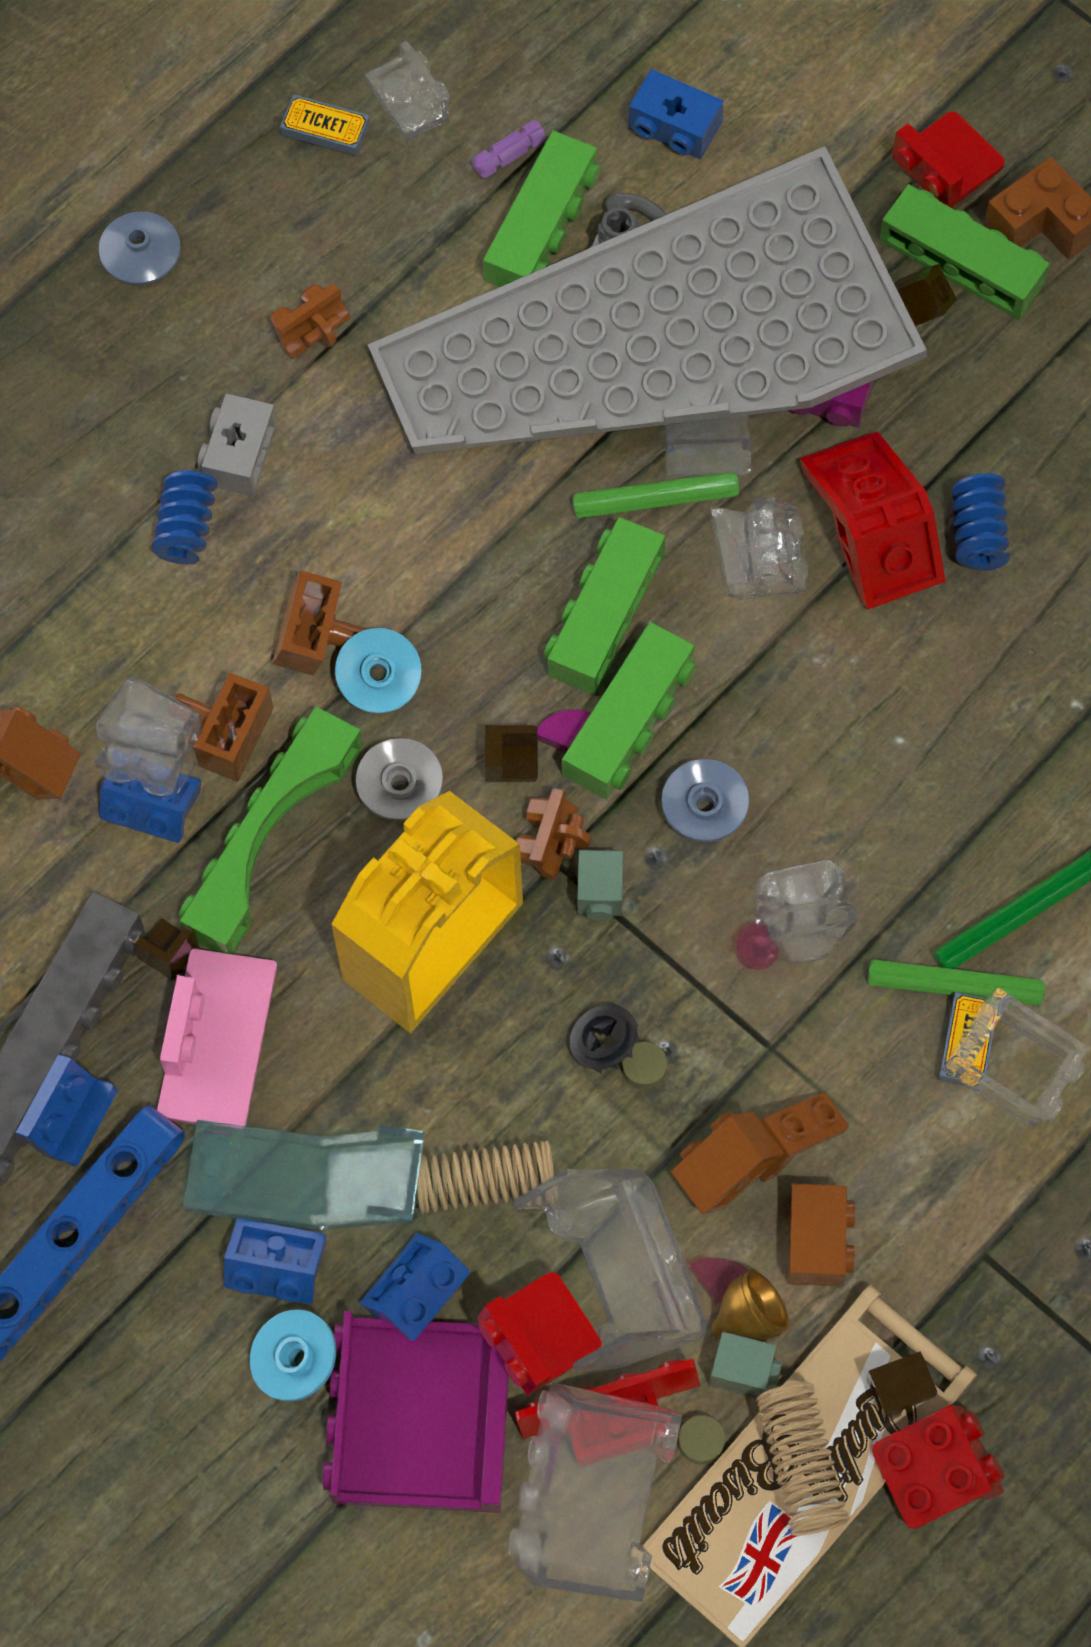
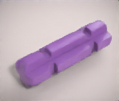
(508, 149)

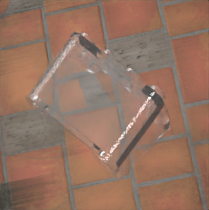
(590, 1492)

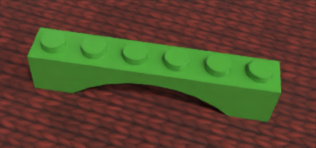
(316, 759)

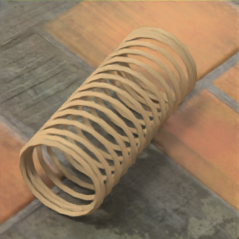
(545, 1167)
(822, 1516)

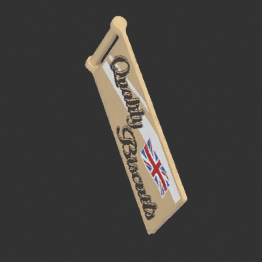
(731, 1536)

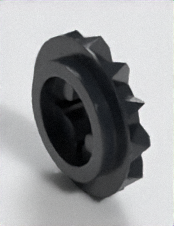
(604, 1020)

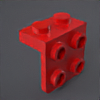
(947, 158)
(538, 1332)
(938, 1466)

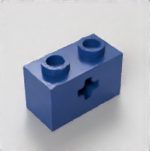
(675, 114)

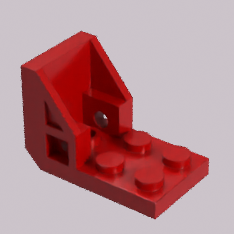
(878, 518)

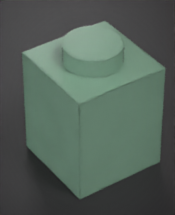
(600, 884)
(745, 1366)

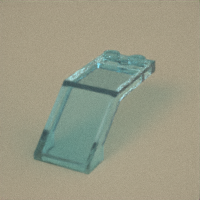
(304, 1177)

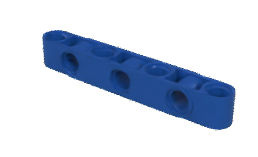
(90, 1210)

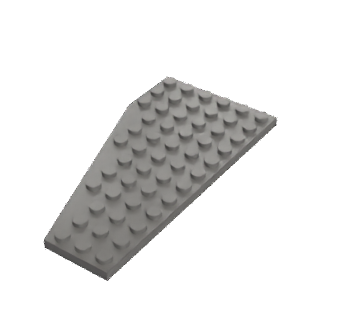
(694, 317)

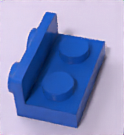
(137, 809)
(66, 1112)
(273, 1260)
(415, 1286)

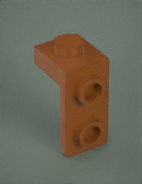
(802, 1128)

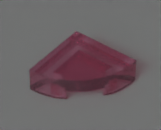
(716, 1275)

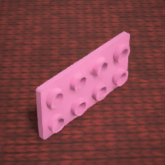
(215, 1037)

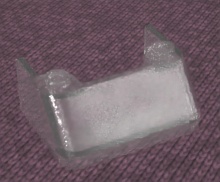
(630, 1260)

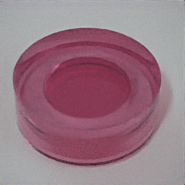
(755, 947)

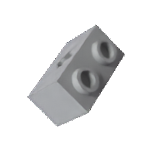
(238, 443)

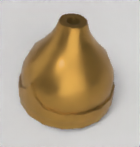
(751, 1309)

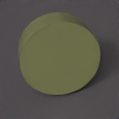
(646, 1067)
(701, 1439)

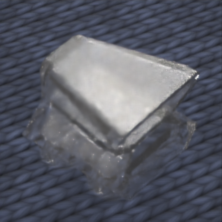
(760, 549)
(147, 738)
(804, 910)

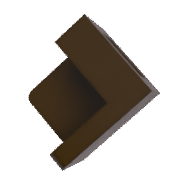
(926, 294)
(511, 753)
(166, 948)
(901, 1385)

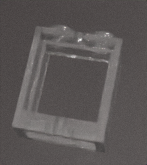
(1037, 1028)

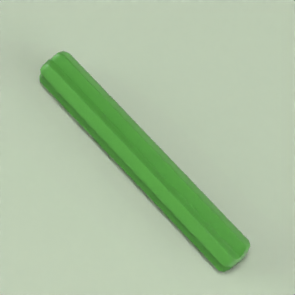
(656, 494)
(949, 981)

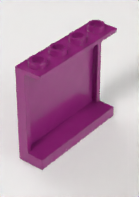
(417, 1418)

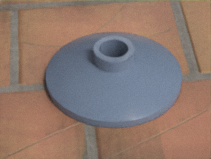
(144, 261)
(709, 782)

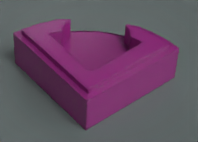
(562, 728)

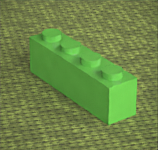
(542, 210)
(966, 251)
(605, 605)
(629, 710)

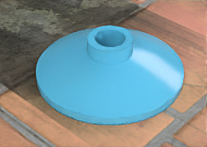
(383, 649)
(277, 1348)

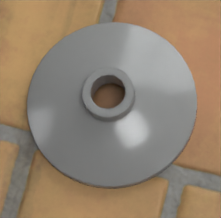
(396, 761)

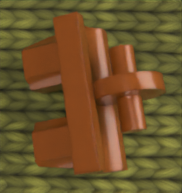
(312, 321)
(557, 836)

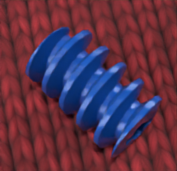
(183, 516)
(980, 522)

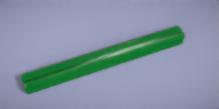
(1015, 914)

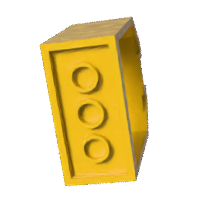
(427, 908)

